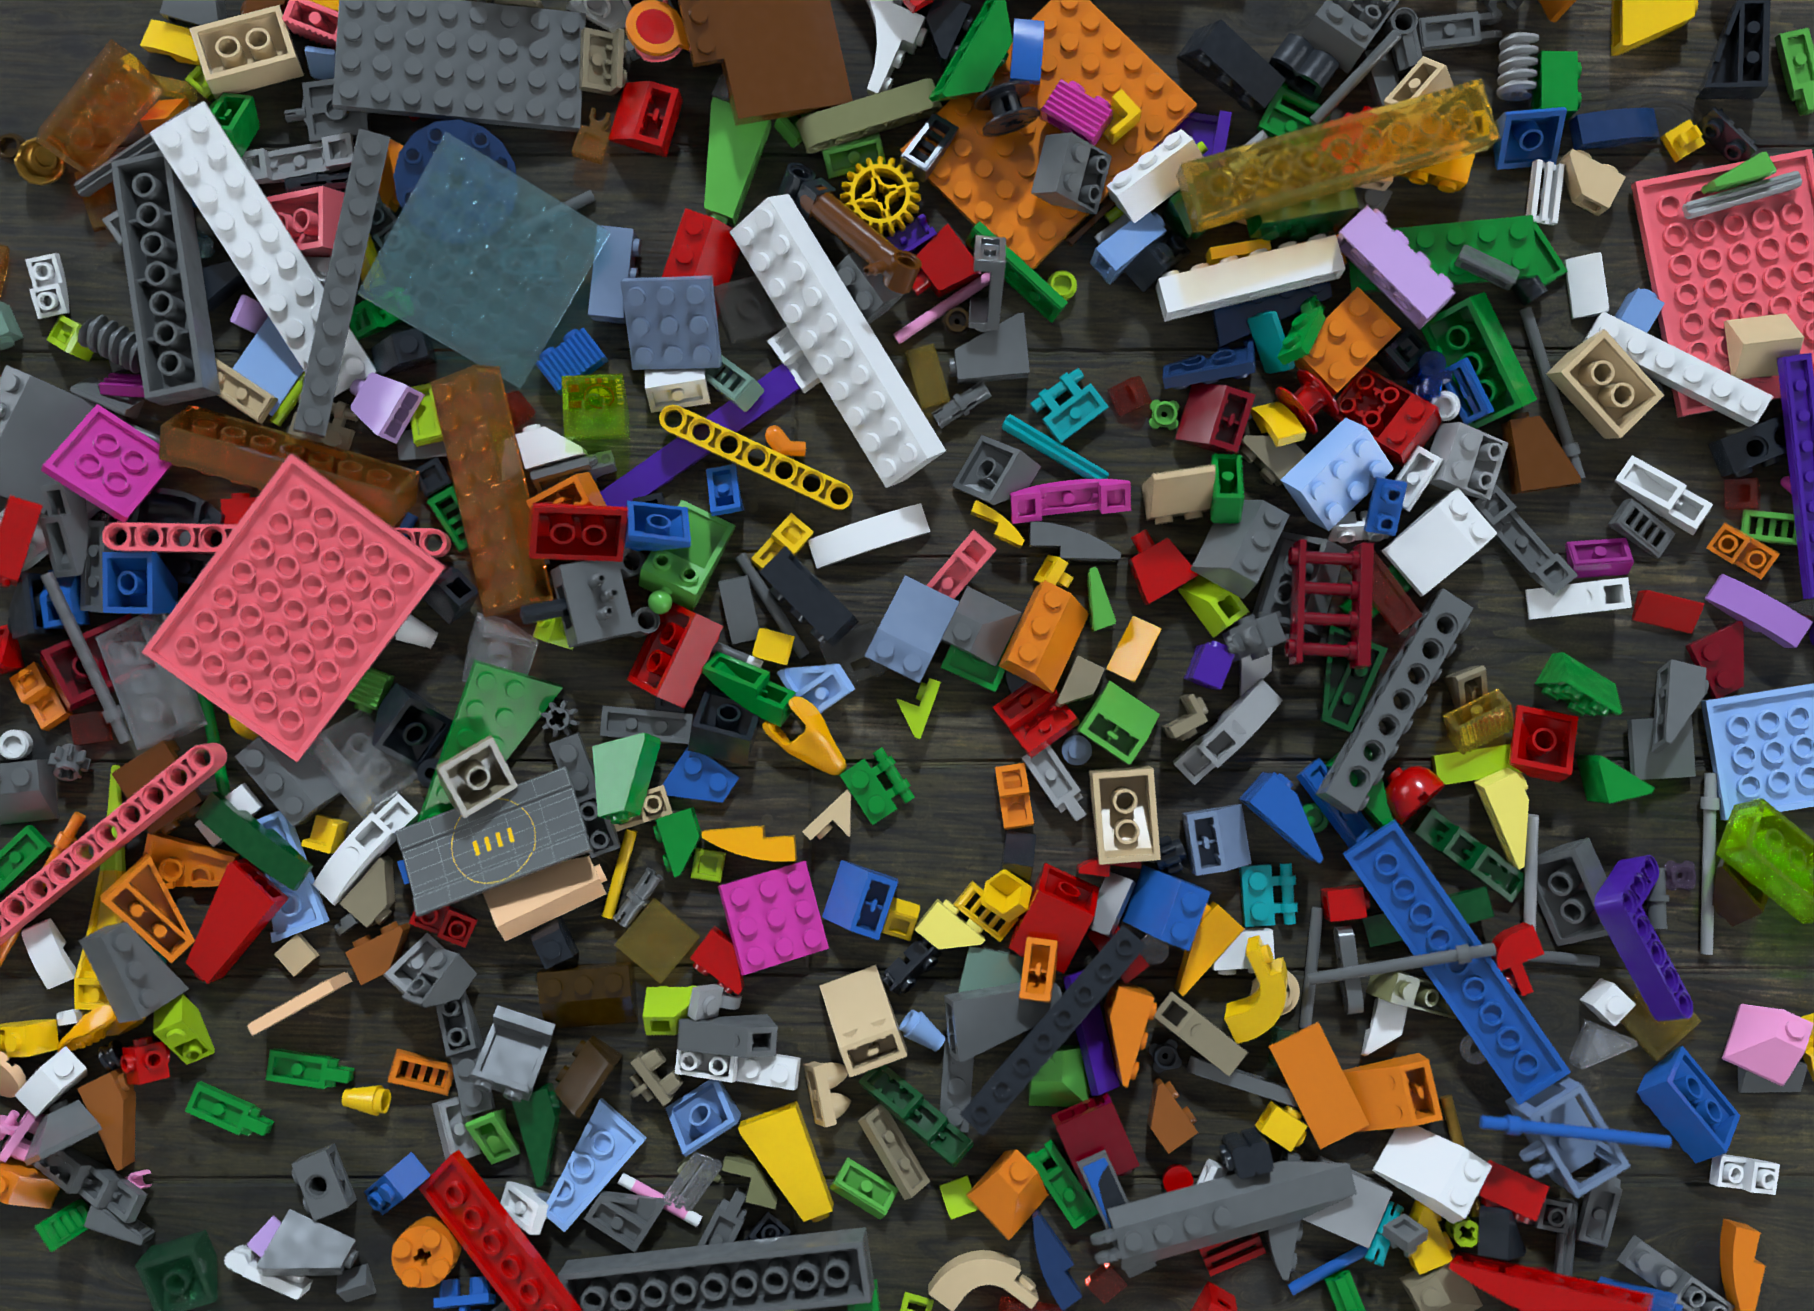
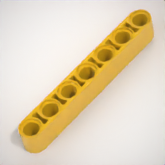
(745, 447)

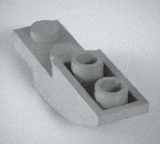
(1229, 732)

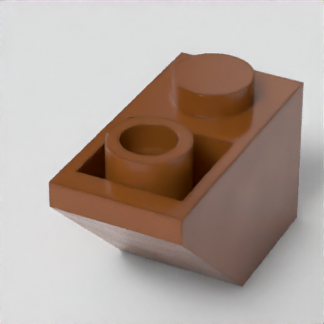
(377, 955)
(1167, 1119)

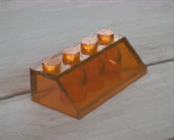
(100, 109)

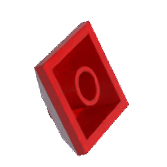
(1543, 743)

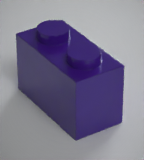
(1209, 665)

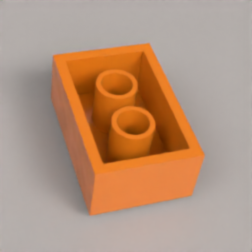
(1348, 341)

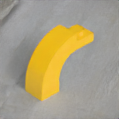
(1261, 1010)

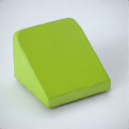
(955, 1197)

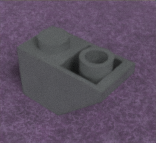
(440, 980)

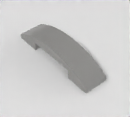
(324, 157)

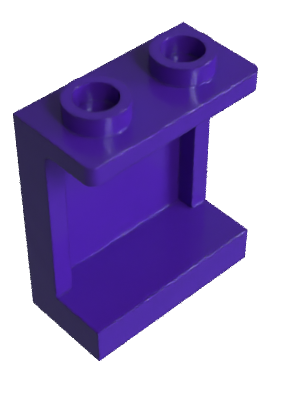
(1208, 129)

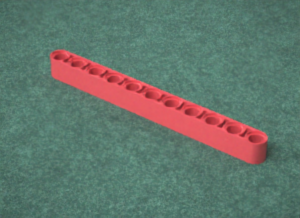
(201, 537)
(101, 838)

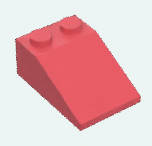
(310, 218)

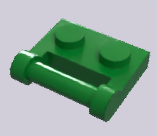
(1282, 120)

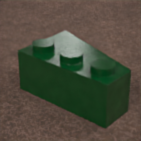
(1346, 687)

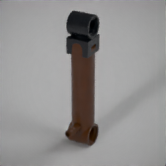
(817, 200)

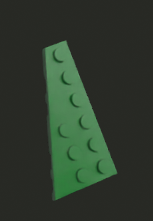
(492, 704)

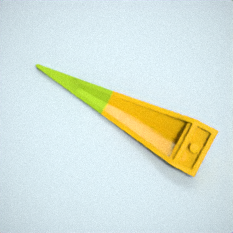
(87, 989)

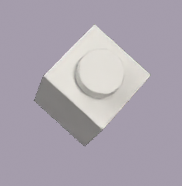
(1607, 1002)

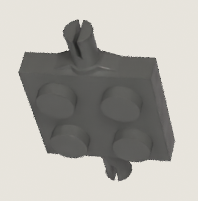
(322, 117)

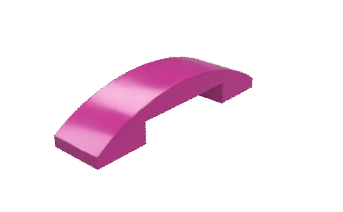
(1070, 497)

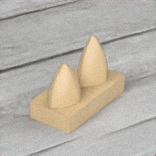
(820, 1079)

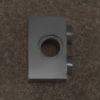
(329, 1166)

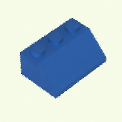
(1689, 1105)

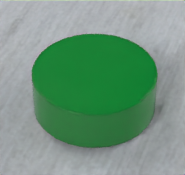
(1315, 817)

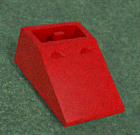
(1390, 412)

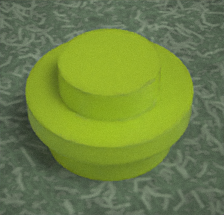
(1063, 283)

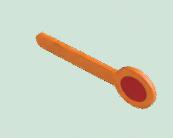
(655, 28)

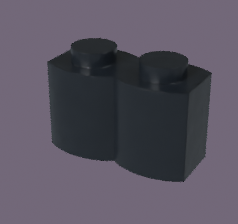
(1303, 66)

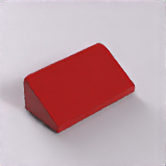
(1667, 611)

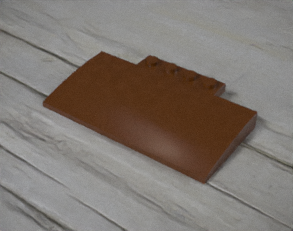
(773, 54)

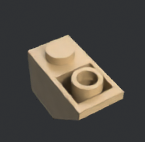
(1590, 182)

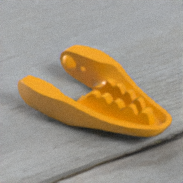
(814, 744)
(95, 1026)

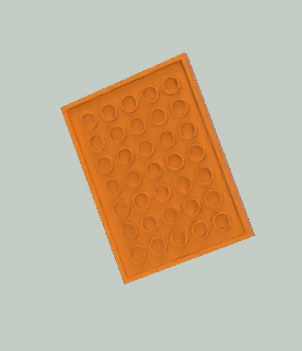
(995, 175)

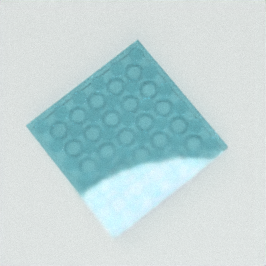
(483, 260)

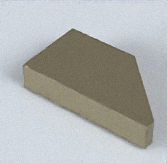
(1080, 682)

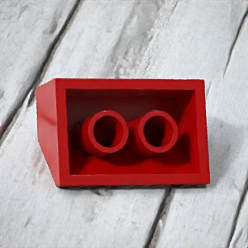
(702, 249)
(577, 532)
(675, 655)

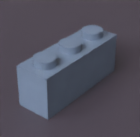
(611, 266)

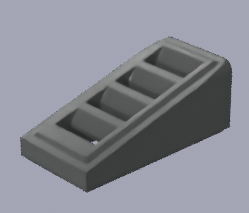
(1632, 507)
(108, 1223)

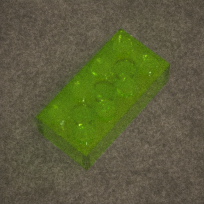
(1771, 856)

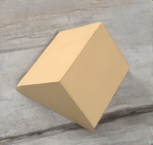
(1758, 342)

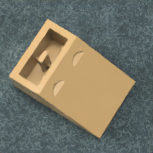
(863, 1021)

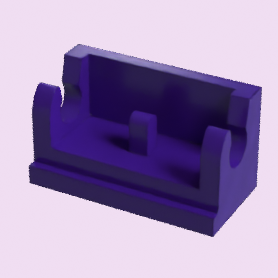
(914, 237)

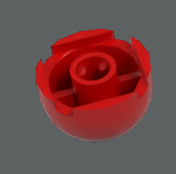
(1411, 790)

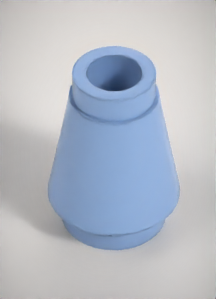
(921, 1030)

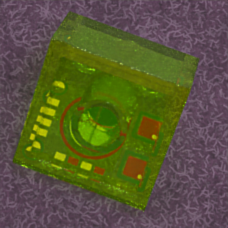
(595, 407)

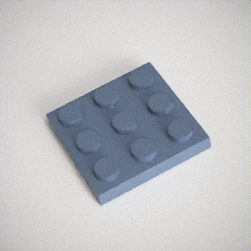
(671, 322)

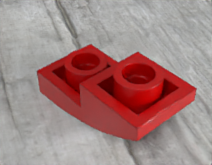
(447, 923)

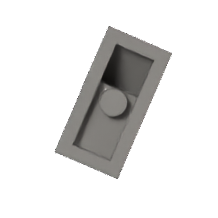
(411, 963)

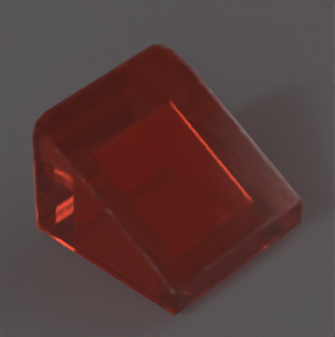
(1129, 395)
(519, 408)
(1742, 494)
(1105, 1282)

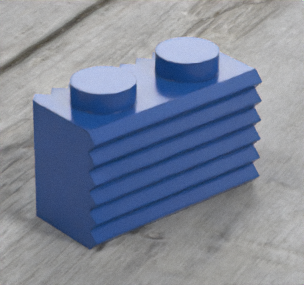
(571, 358)

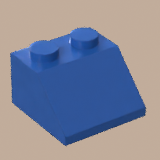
(137, 584)

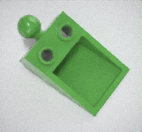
(685, 572)

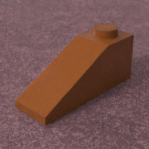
(114, 1107)

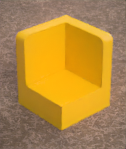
(1125, 116)
(326, 834)
(1006, 895)

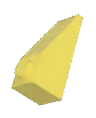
(1507, 809)

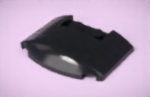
(177, 507)

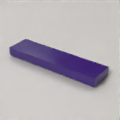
(1095, 1047)

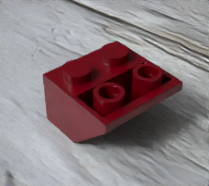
(1215, 417)

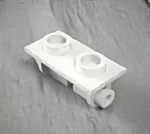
(1350, 529)

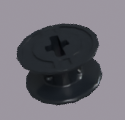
(1006, 108)

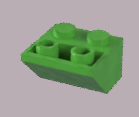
(1118, 723)

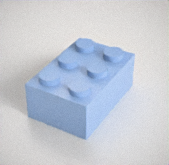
(1337, 474)

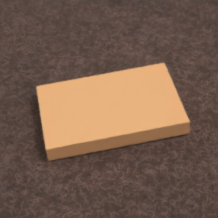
(299, 1003)

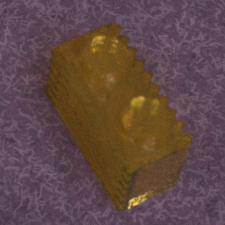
(1479, 721)

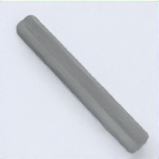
(1742, 195)

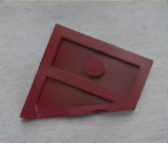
(1723, 657)

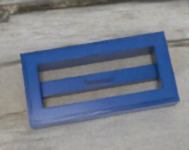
(1471, 390)

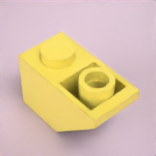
(947, 929)

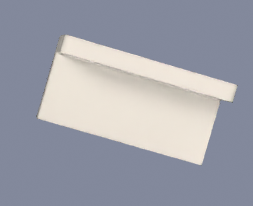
(676, 387)

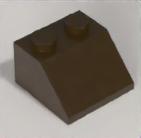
(586, 1075)

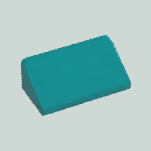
(1268, 340)

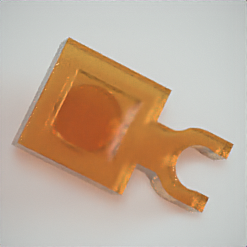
(593, 140)

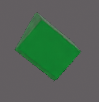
(1608, 782)

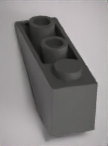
(729, 1035)

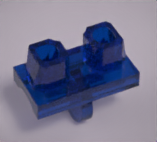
(1430, 376)

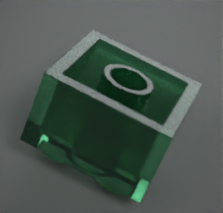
(180, 1273)

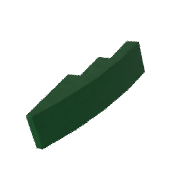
(253, 841)
(1468, 853)
(1472, 904)
(917, 1114)

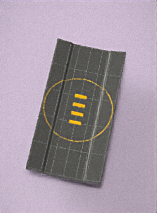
(498, 844)

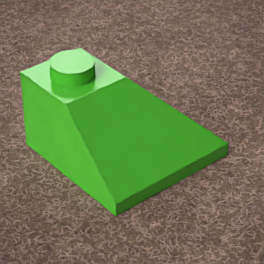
(1060, 1080)

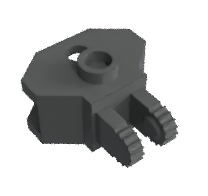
(1255, 636)

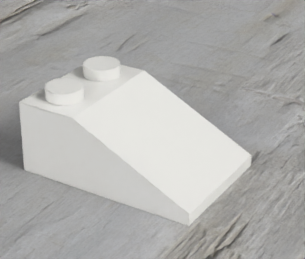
(1439, 541)
(1433, 1171)

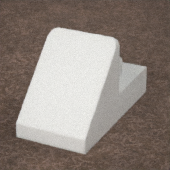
(526, 1206)

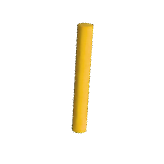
(619, 873)

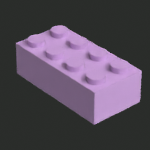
(1394, 266)

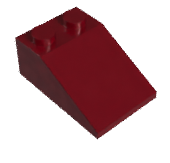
(68, 672)

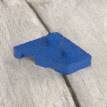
(700, 778)

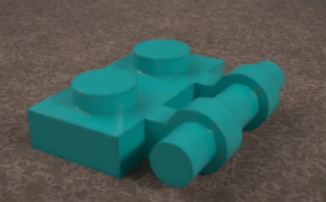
(1075, 412)
(1258, 898)

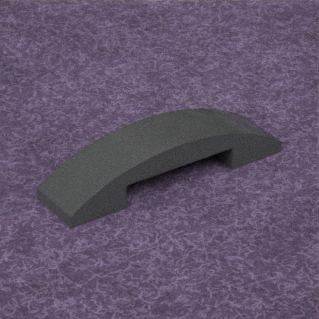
(1523, 544)

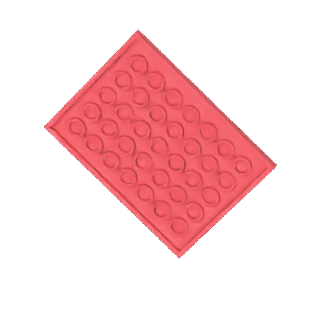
(1728, 263)
(294, 608)

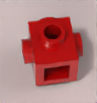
(145, 1061)

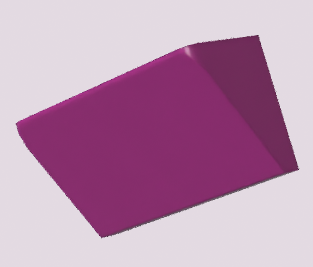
(1599, 557)

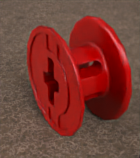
(1308, 400)

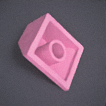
(1767, 1041)

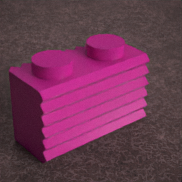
(1076, 112)

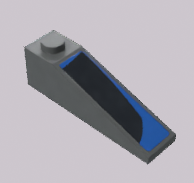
(1106, 1194)

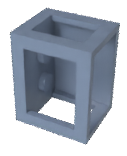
(1565, 1155)

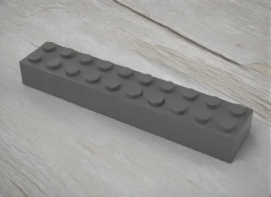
(729, 1276)

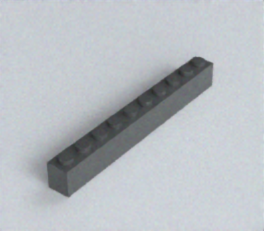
(341, 283)

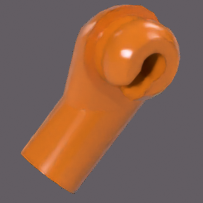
(781, 443)

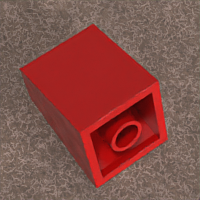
(1059, 911)

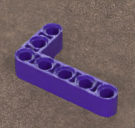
(1636, 941)

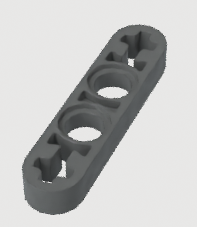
(1242, 1080)

